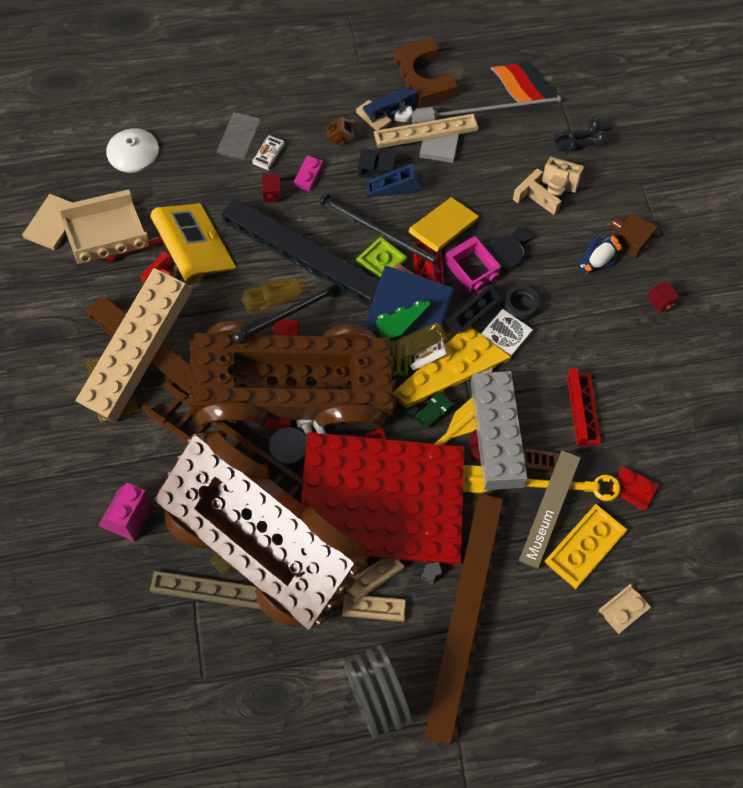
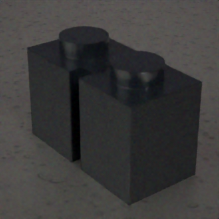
(374, 164)

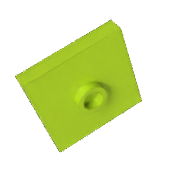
(378, 255)

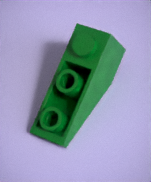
(397, 324)

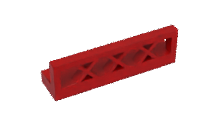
(433, 271)
(579, 409)

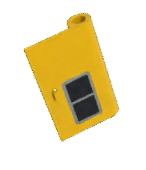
(192, 241)

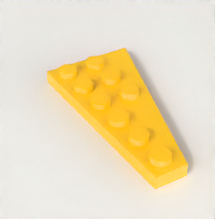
(466, 355)

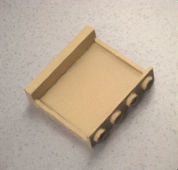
(103, 226)

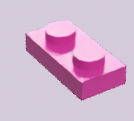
(308, 173)

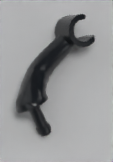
(410, 412)

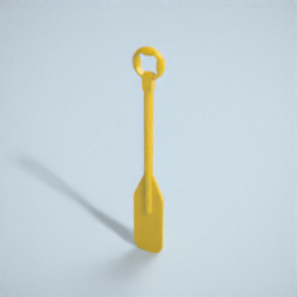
(461, 424)
(474, 483)

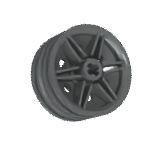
(377, 691)

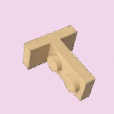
(532, 188)

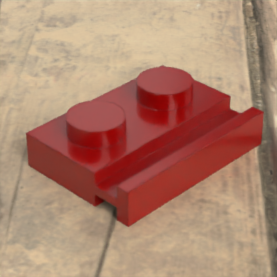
(635, 488)

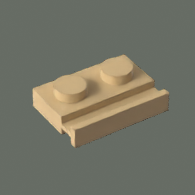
(624, 609)

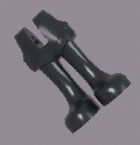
(569, 140)

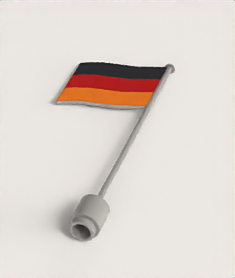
(521, 82)

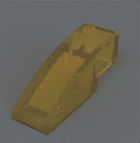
(270, 294)
(418, 341)

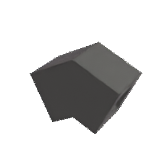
(431, 572)

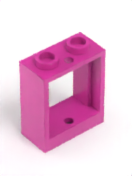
(462, 251)

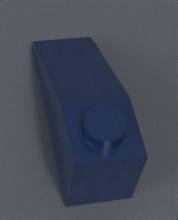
(397, 182)

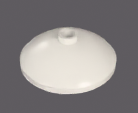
(132, 150)

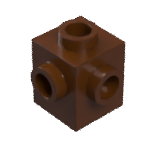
(340, 131)

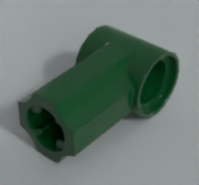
(437, 407)

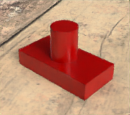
(162, 263)

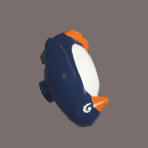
(599, 253)

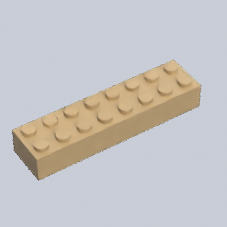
(134, 345)

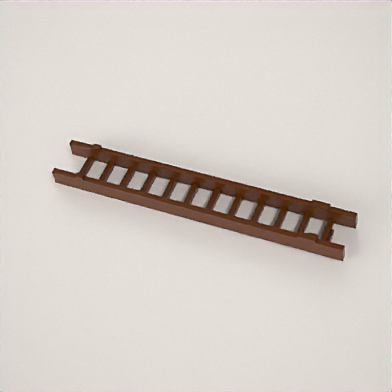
(238, 439)

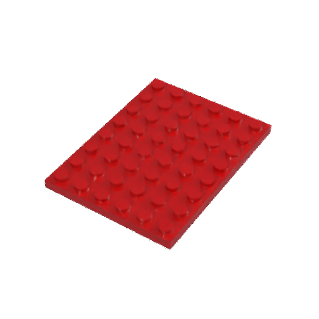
(388, 494)

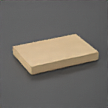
(47, 225)

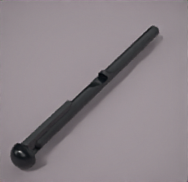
(351, 216)
(240, 335)

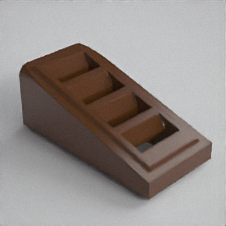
(532, 467)

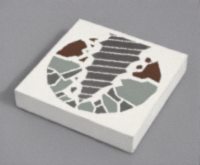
(507, 332)

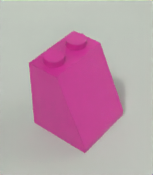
(127, 512)

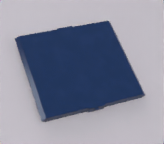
(403, 289)

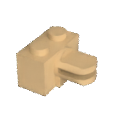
(561, 176)

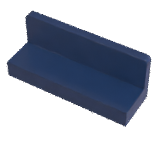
(390, 104)

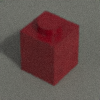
(271, 187)
(663, 297)

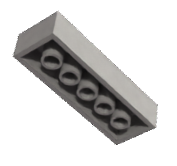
(498, 431)

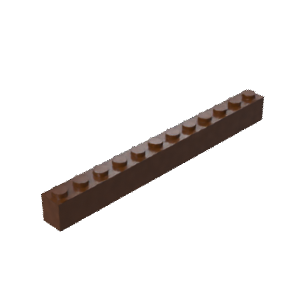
(463, 622)

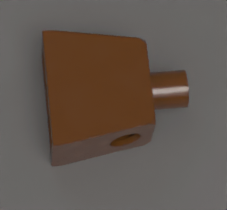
(633, 233)

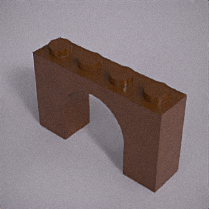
(428, 90)

